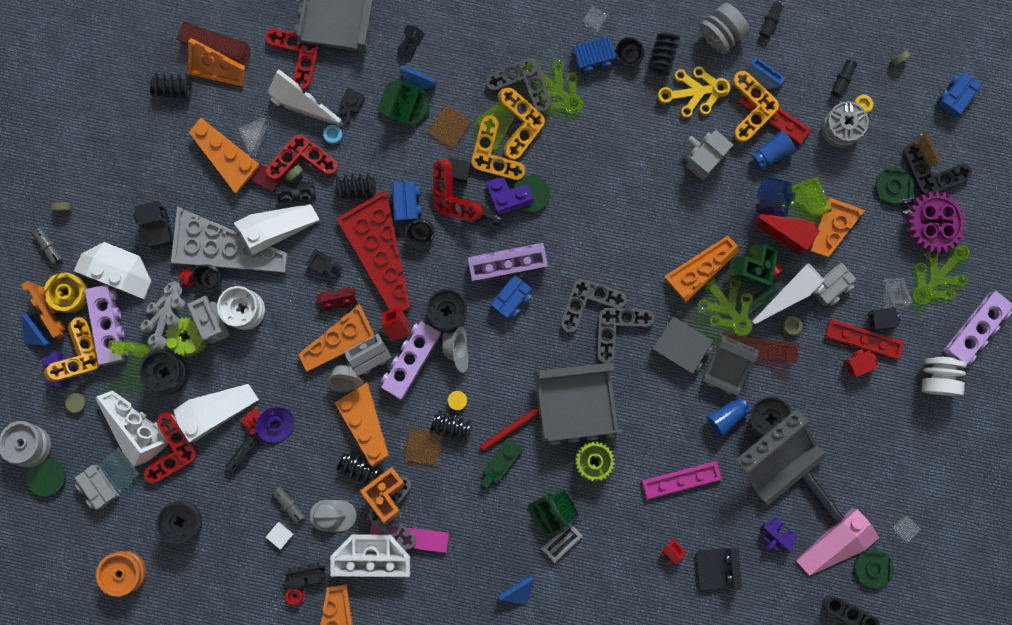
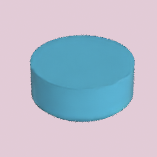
(332, 134)

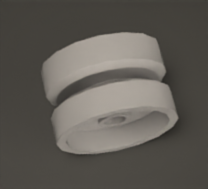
(24, 444)

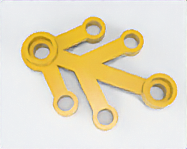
(696, 91)

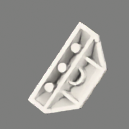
(115, 268)
(370, 557)

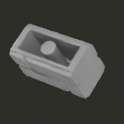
(834, 283)
(368, 355)
(96, 487)

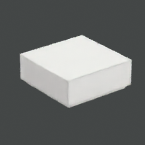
(279, 535)

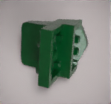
(404, 103)
(554, 512)

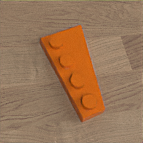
(227, 158)
(697, 271)
(341, 337)
(361, 417)

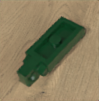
(501, 462)

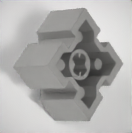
(707, 153)

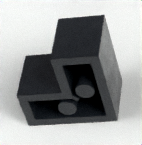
(156, 224)

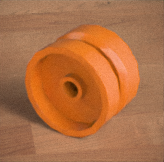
(109, 572)

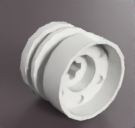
(231, 304)
(944, 376)

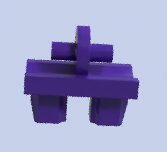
(55, 357)
(785, 541)

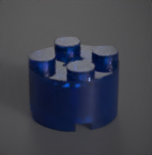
(775, 197)

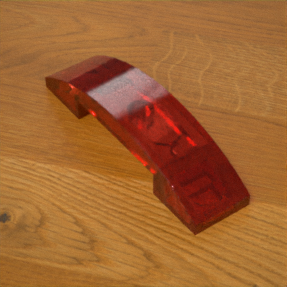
(769, 349)

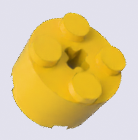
(59, 300)

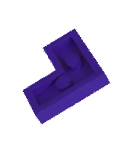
(508, 200)

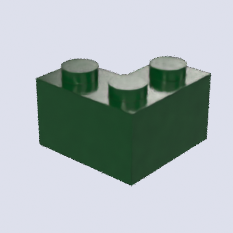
(756, 267)

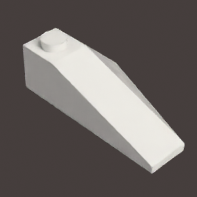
(288, 94)
(271, 227)
(800, 287)
(206, 413)
(135, 434)

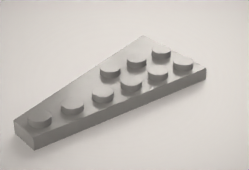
(206, 242)

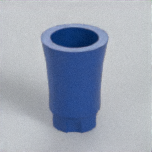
(774, 150)
(728, 416)

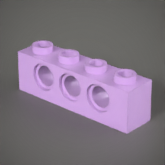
(507, 261)
(95, 298)
(1001, 308)
(400, 388)

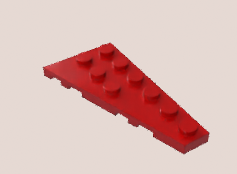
(375, 242)

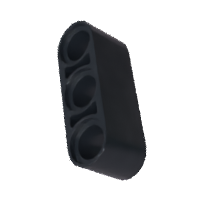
(842, 609)

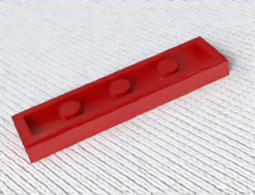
(780, 120)
(864, 339)

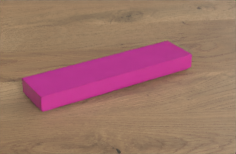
(681, 480)
(425, 539)

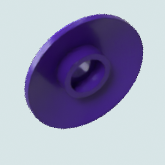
(275, 431)

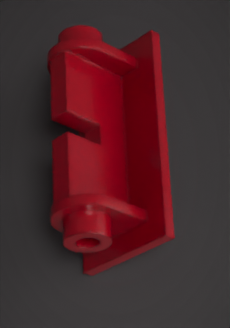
(327, 301)

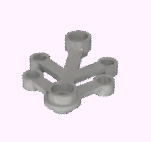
(164, 315)

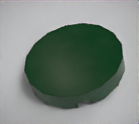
(894, 186)
(539, 191)
(46, 478)
(873, 568)

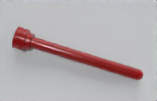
(509, 429)

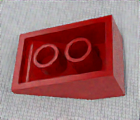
(790, 232)

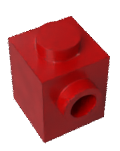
(395, 324)
(861, 363)

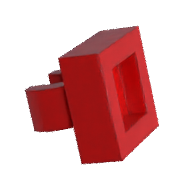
(250, 421)
(674, 551)

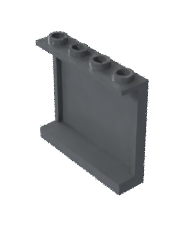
(335, 23)
(576, 403)
(781, 457)

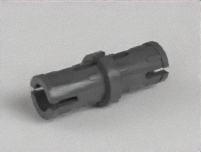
(47, 246)
(288, 505)

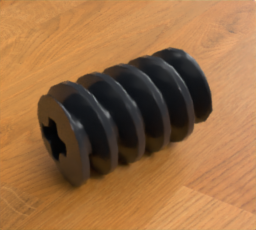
(662, 53)
(172, 86)
(356, 185)
(451, 426)
(357, 468)

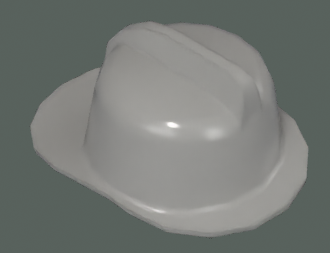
(455, 348)
(343, 379)
(333, 515)

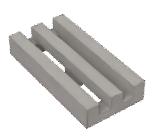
(562, 552)

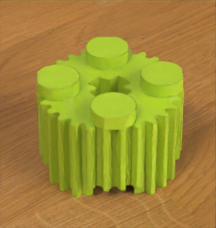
(176, 341)
(599, 451)

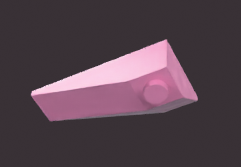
(839, 543)

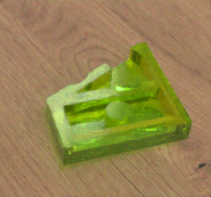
(504, 118)
(811, 197)
(137, 350)

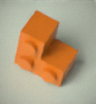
(379, 494)

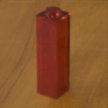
(228, 46)

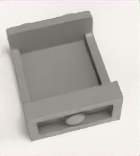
(207, 320)

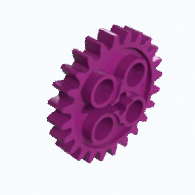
(935, 204)

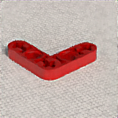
(304, 54)
(302, 152)
(446, 197)
(176, 454)

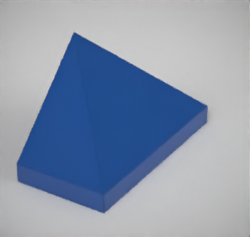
(765, 74)
(417, 79)
(34, 333)
(519, 592)

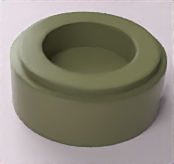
(900, 58)
(294, 174)
(61, 206)
(792, 325)
(76, 403)

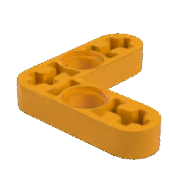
(760, 108)
(526, 124)
(486, 153)
(83, 354)

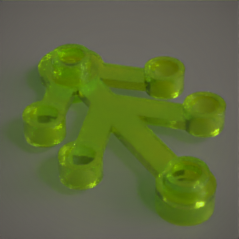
(556, 89)
(938, 276)
(728, 307)

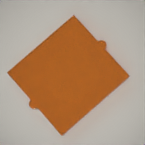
(449, 126)
(928, 149)
(423, 446)

